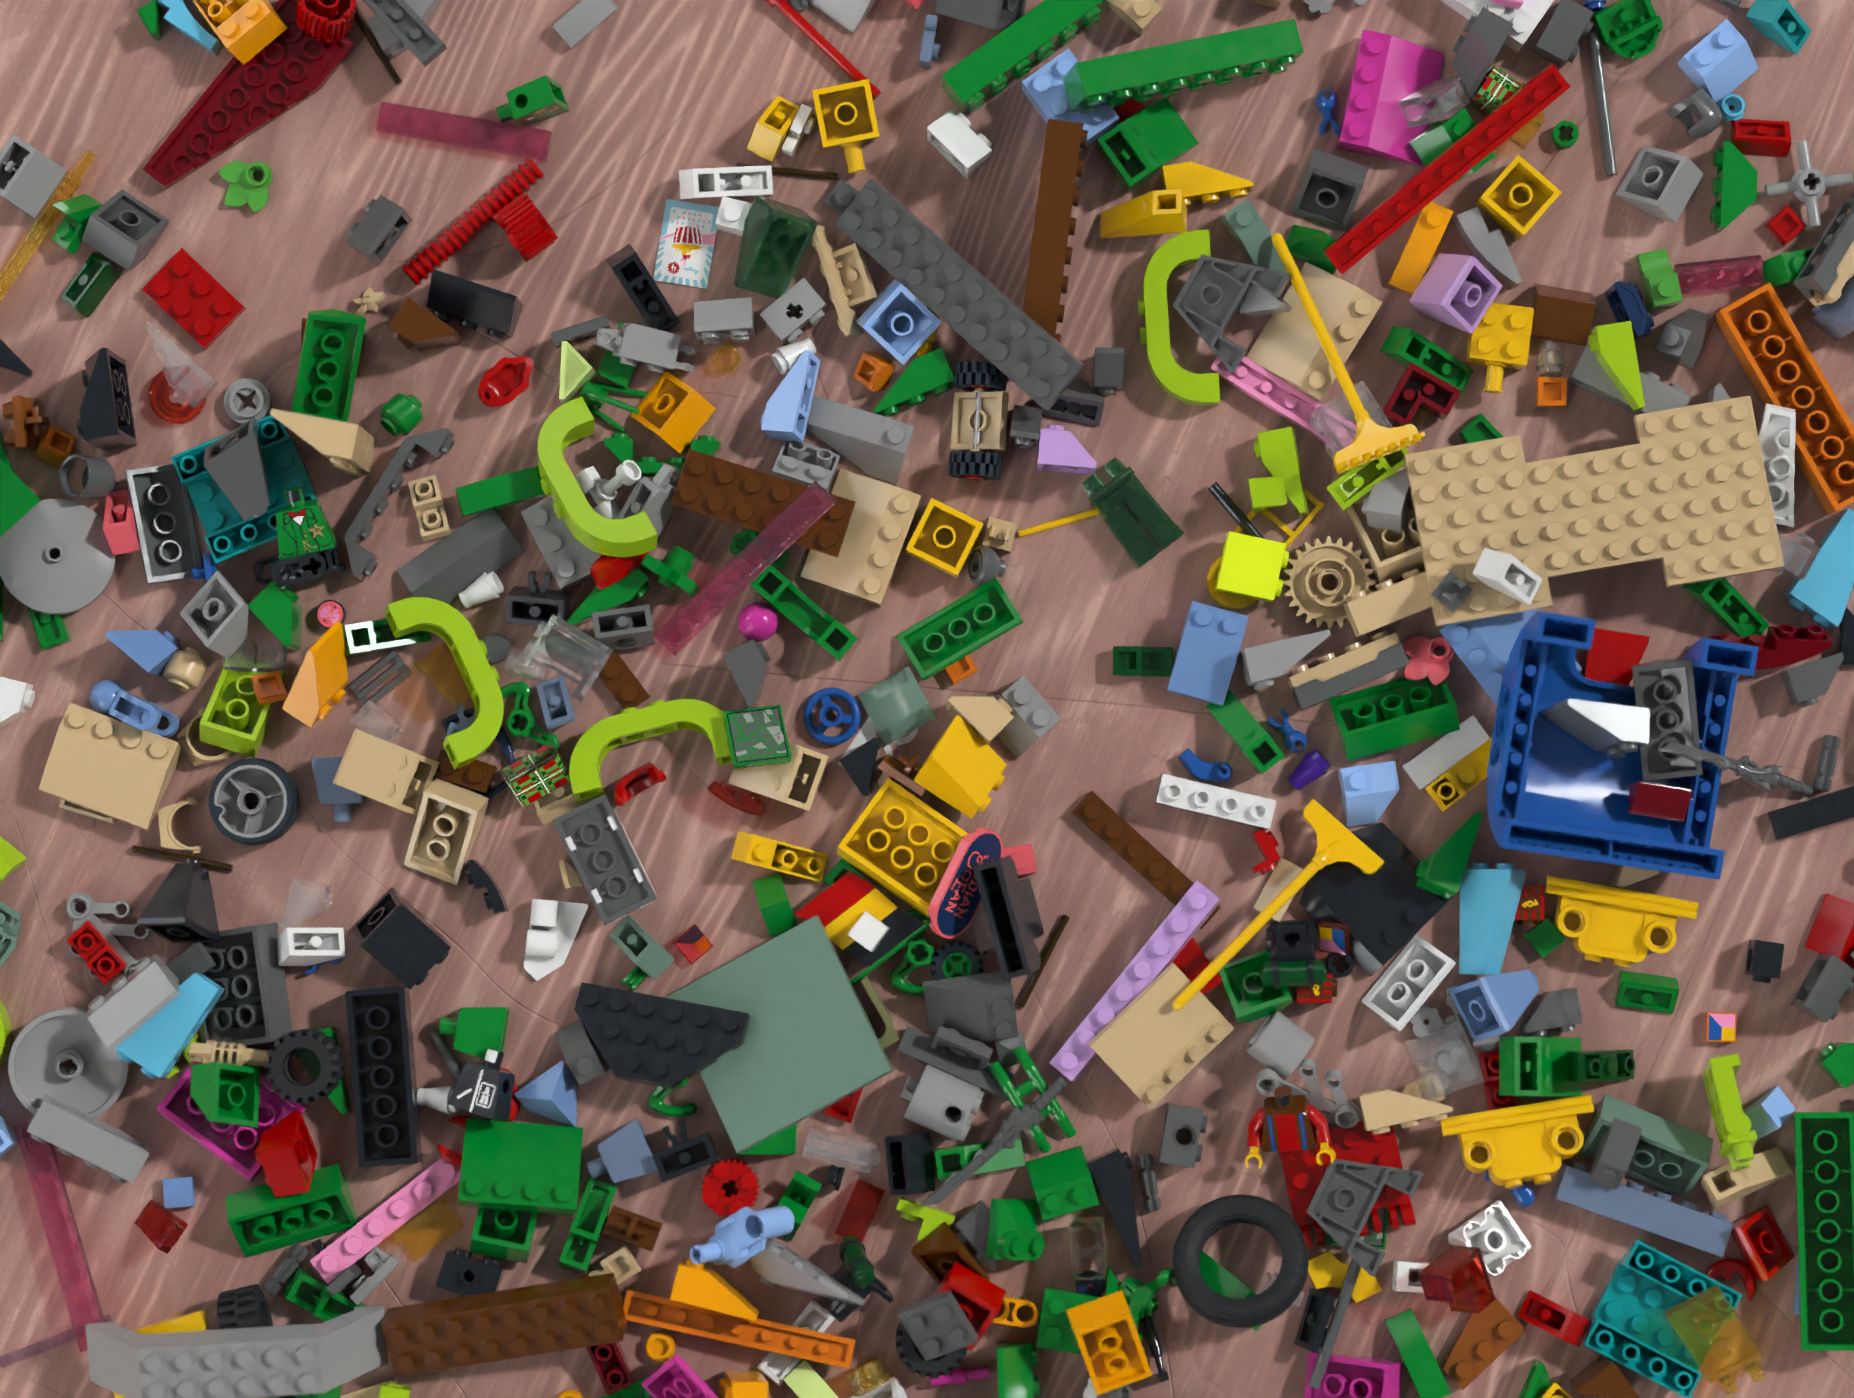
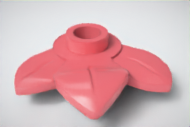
(1425, 662)

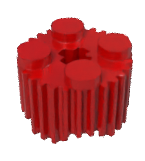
(326, 18)
(525, 227)
(715, 1194)

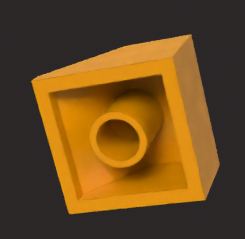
(673, 412)

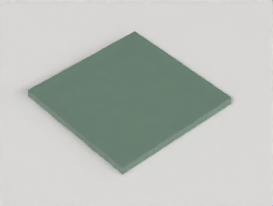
(803, 1036)

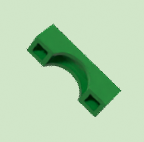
(804, 613)

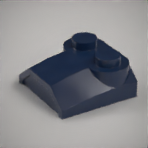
(1628, 306)

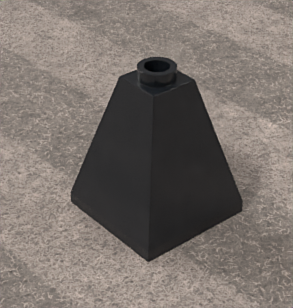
(183, 906)

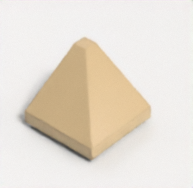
(570, 875)

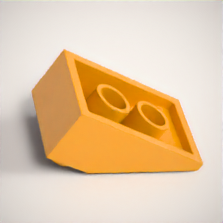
(319, 679)
(706, 1288)
(1109, 1342)

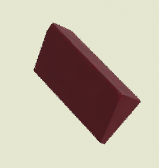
(1659, 801)

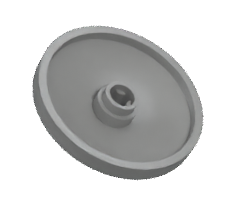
(60, 583)
(39, 1064)

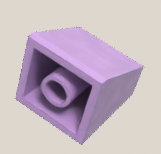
(1456, 291)

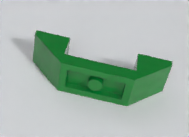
(624, 449)

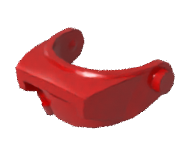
(624, 794)

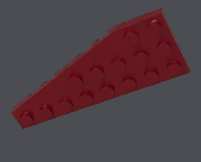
(249, 97)

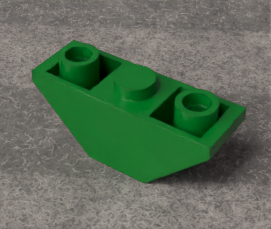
(1733, 187)

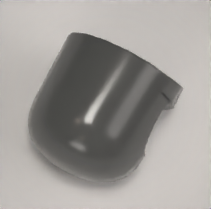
(1702, 107)
(97, 477)

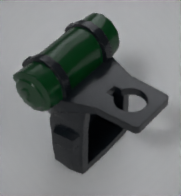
(1292, 955)
(857, 1275)

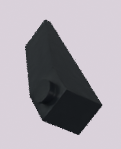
(1116, 1187)

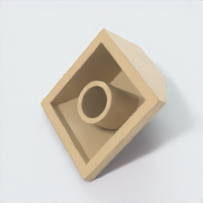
(982, 713)

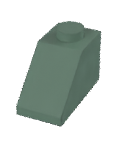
(641, 947)

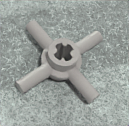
(1813, 175)

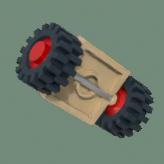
(978, 421)

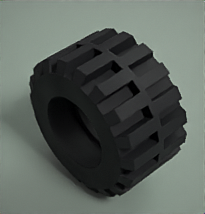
(279, 1066)
(243, 1308)
(915, 1361)

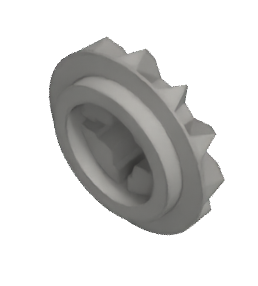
(247, 387)

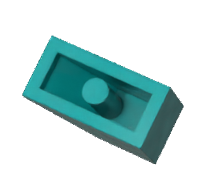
(1779, 23)

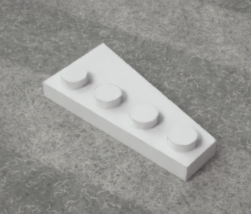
(1778, 452)

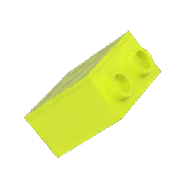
(1251, 567)

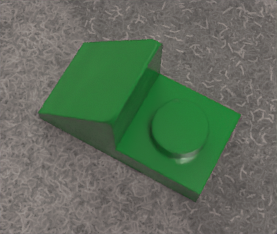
(72, 228)

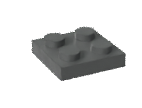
(937, 1325)

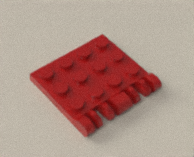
(1350, 1144)

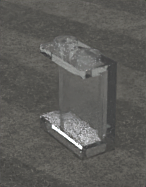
(568, 653)

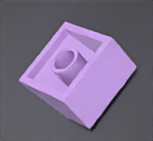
(1062, 452)

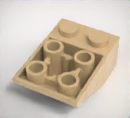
(385, 772)
(789, 782)

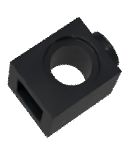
(1764, 960)

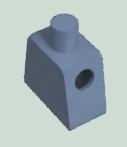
(333, 794)
(624, 1154)

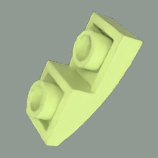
(808, 1383)

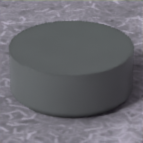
(497, 647)

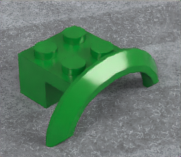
(1054, 1326)

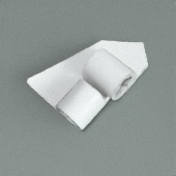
(551, 935)

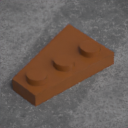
(1481, 1343)

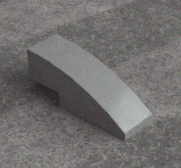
(1487, 247)

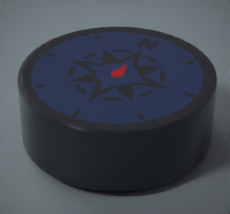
(1092, 1287)

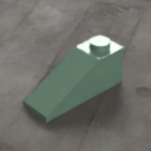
(1252, 236)

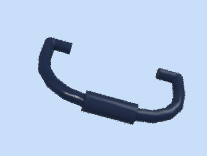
(504, 744)

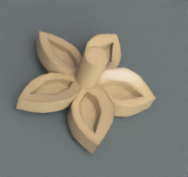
(369, 301)

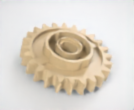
(1306, 578)

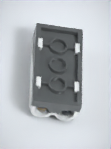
(605, 859)

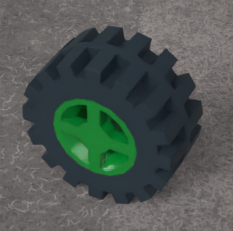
(967, 961)

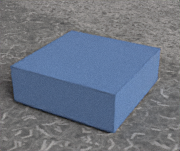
(179, 1192)

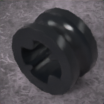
(1332, 969)
(834, 1177)

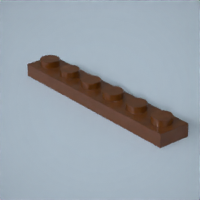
(1134, 849)

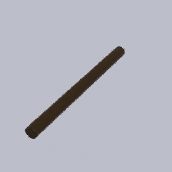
(377, 48)
(798, 172)
(180, 858)
(1048, 951)

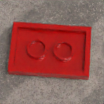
(193, 298)

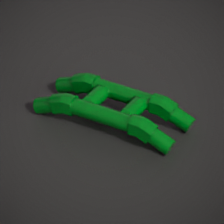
(1035, 1082)

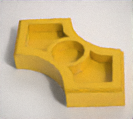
(1330, 1272)

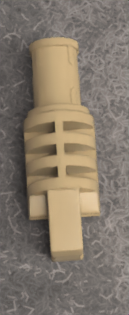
(227, 1053)

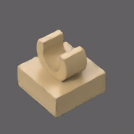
(999, 534)

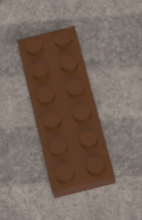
(754, 500)

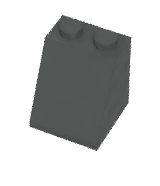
(986, 13)
(241, 469)

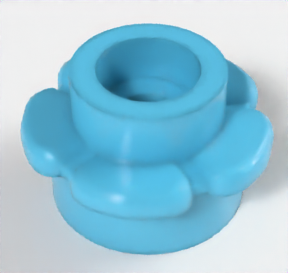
(1735, 101)

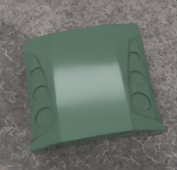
(897, 706)

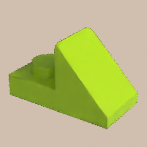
(1267, 492)
(931, 1216)

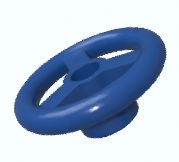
(824, 696)

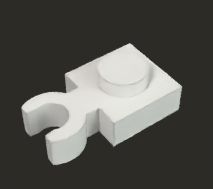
(802, 124)

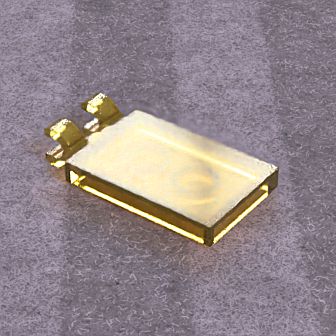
(1716, 1338)

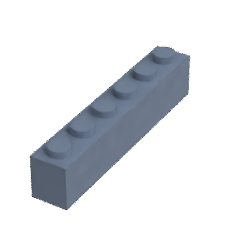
(1643, 1210)

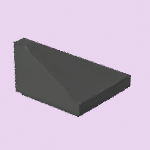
(1006, 1047)

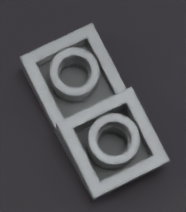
(583, 19)

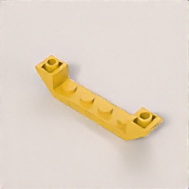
(1460, 777)

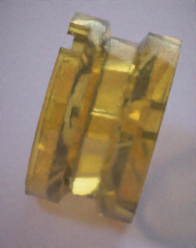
(867, 1376)

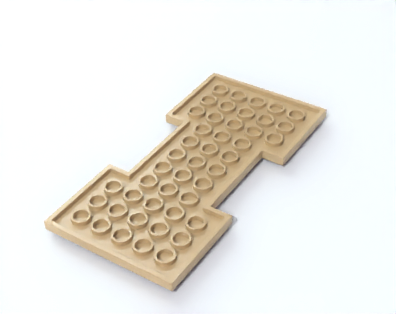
(1680, 496)

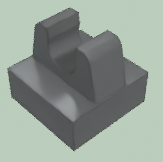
(1452, 592)

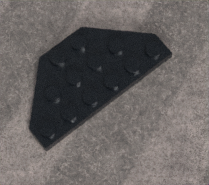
(655, 1036)

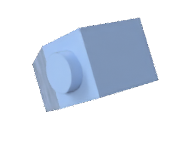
(790, 404)

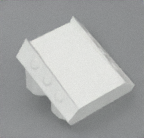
(1495, 1235)

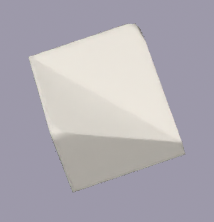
(868, 931)

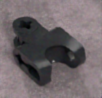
(299, 568)

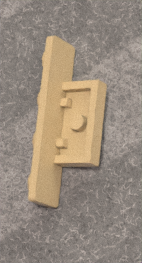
(847, 278)

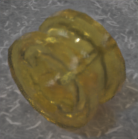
(736, 360)

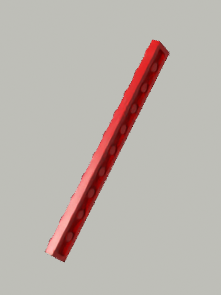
(1446, 168)

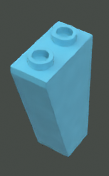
(1830, 577)
(1487, 916)
(168, 1033)

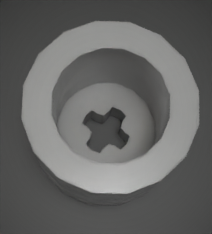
(1279, 1044)

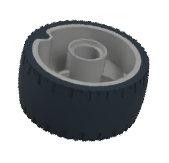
(276, 806)

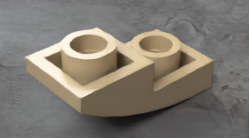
(429, 508)

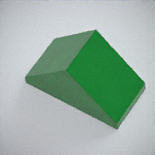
(774, 904)

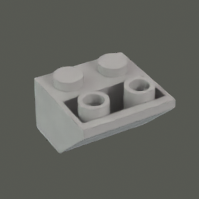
(28, 176)
(724, 320)
(806, 463)

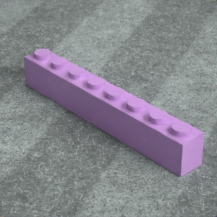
(1142, 970)

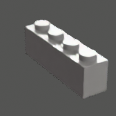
(1657, 396)
(89, 1139)

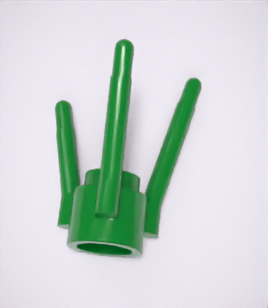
(596, 396)

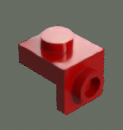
(1266, 843)

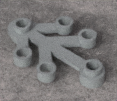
(106, 929)
(1315, 1095)

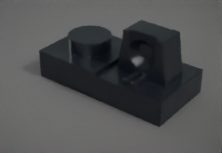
(1314, 1320)

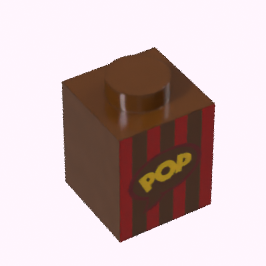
(1530, 905)
(1318, 994)

